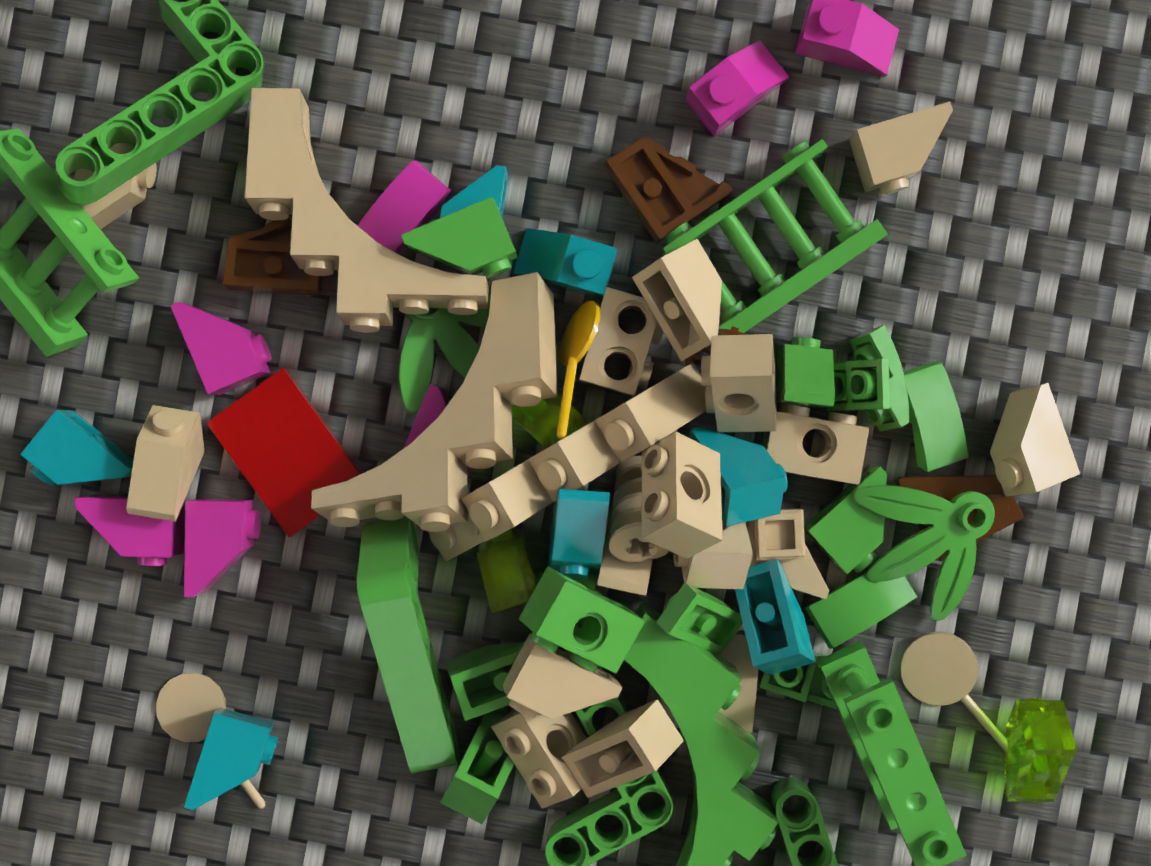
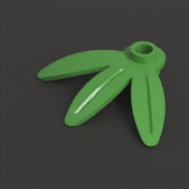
(418, 350)
(948, 533)

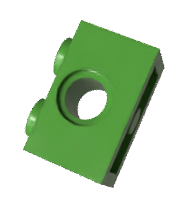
(561, 603)

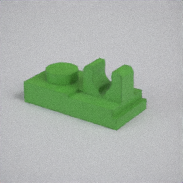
(700, 619)

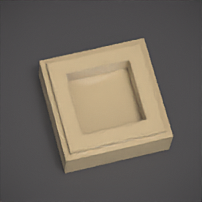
(780, 536)

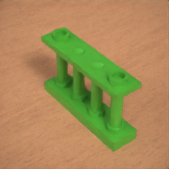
(813, 262)
(23, 284)
(891, 756)

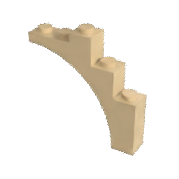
(371, 278)
(475, 427)
(575, 460)

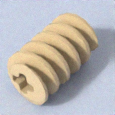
(626, 524)

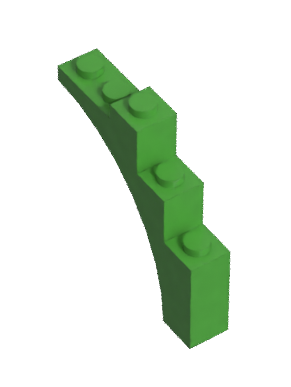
(695, 688)

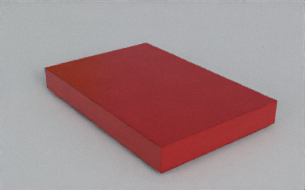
(283, 449)

